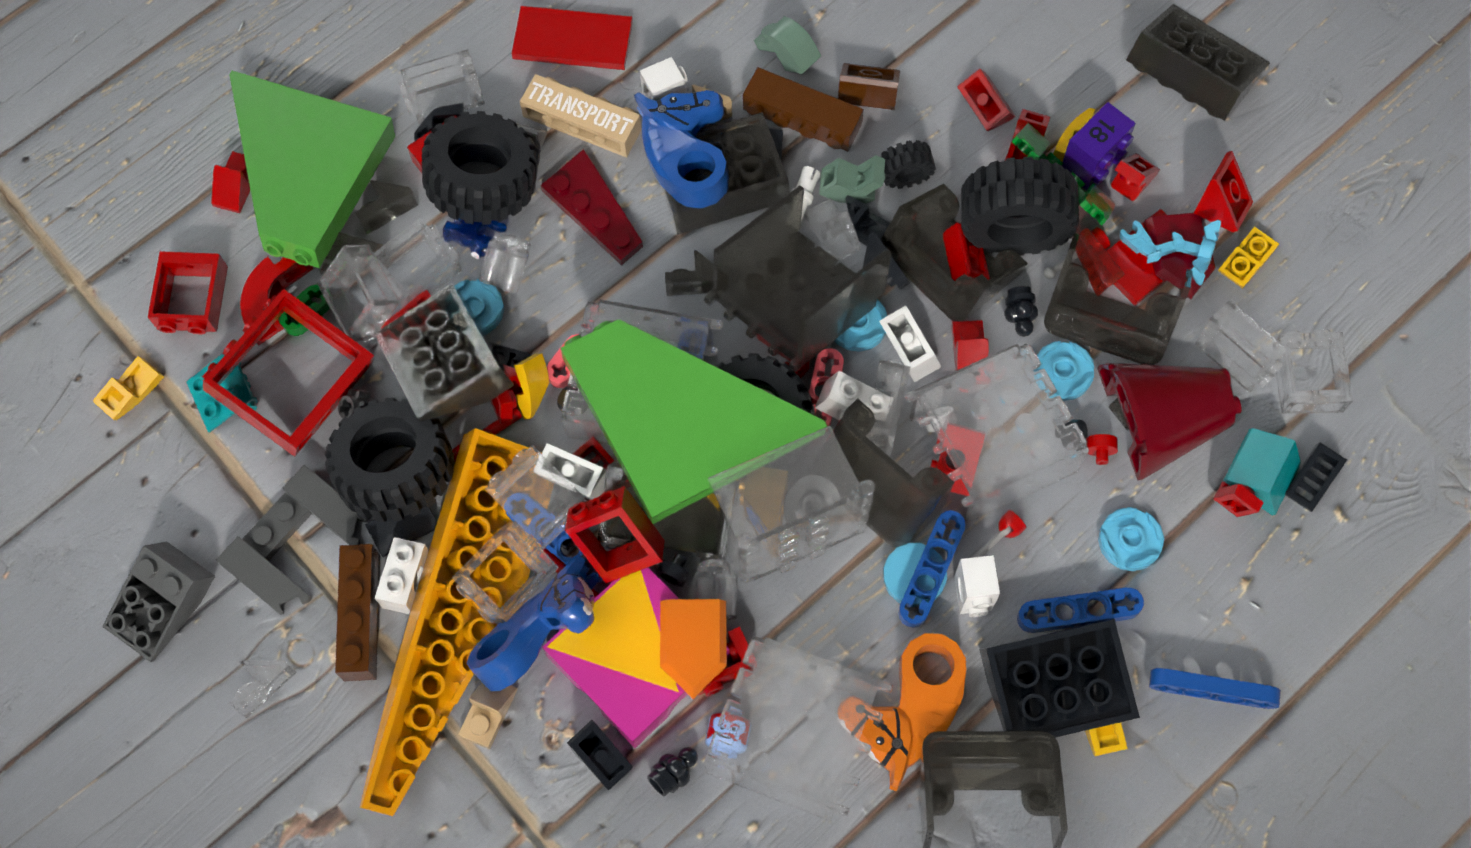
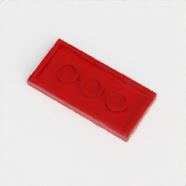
(572, 37)

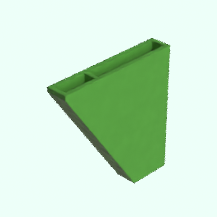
(305, 163)
(675, 414)

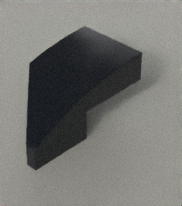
(864, 221)

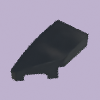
(438, 116)

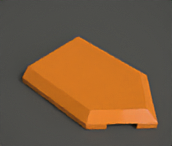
(693, 641)

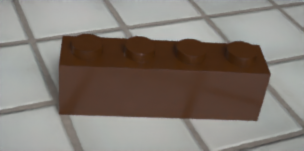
(803, 109)
(357, 613)

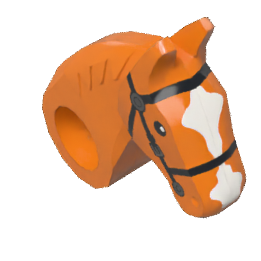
(921, 708)

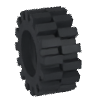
(908, 164)

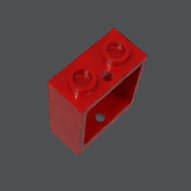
(187, 264)
(624, 559)

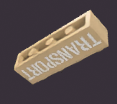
(581, 115)

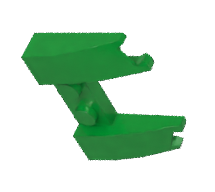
(1092, 200)

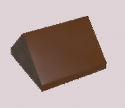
(869, 86)

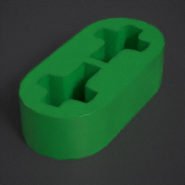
(305, 297)

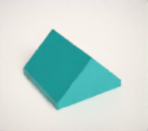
(1266, 466)

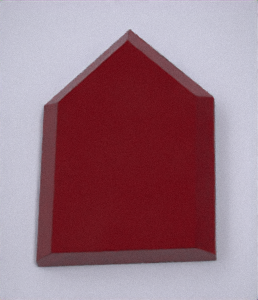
(1174, 265)

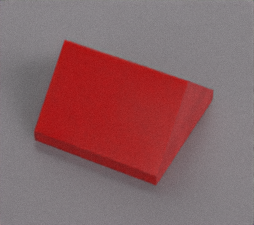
(1226, 196)

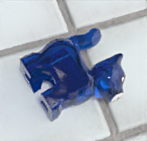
(471, 235)

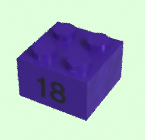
(1099, 145)

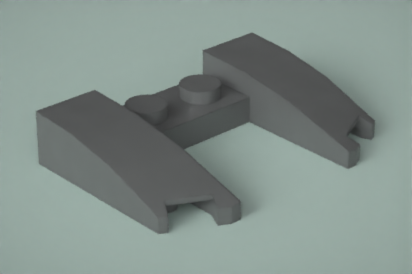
(250, 556)

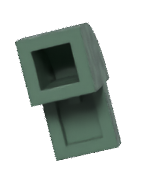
(790, 43)
(844, 179)

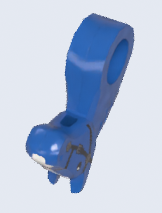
(674, 150)
(515, 644)

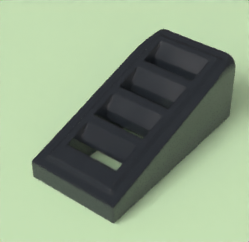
(1328, 456)

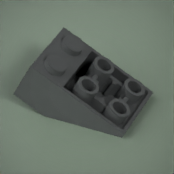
(157, 599)

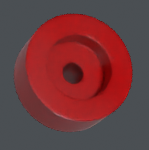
(1102, 446)

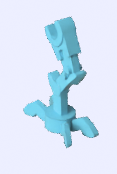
(1142, 243)

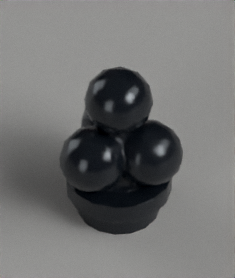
(1021, 309)
(671, 771)

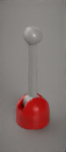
(1099, 234)
(1009, 526)

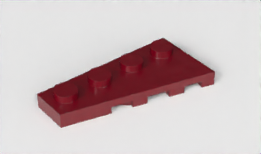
(591, 205)

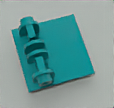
(212, 411)

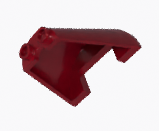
(1169, 409)

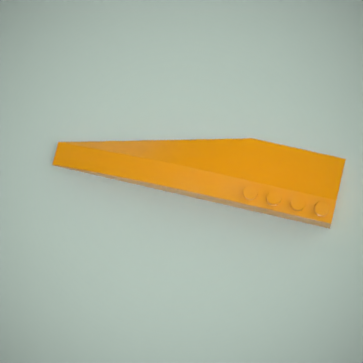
(442, 622)

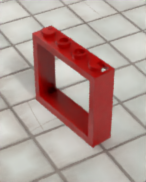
(253, 331)

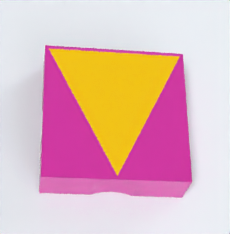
(620, 656)

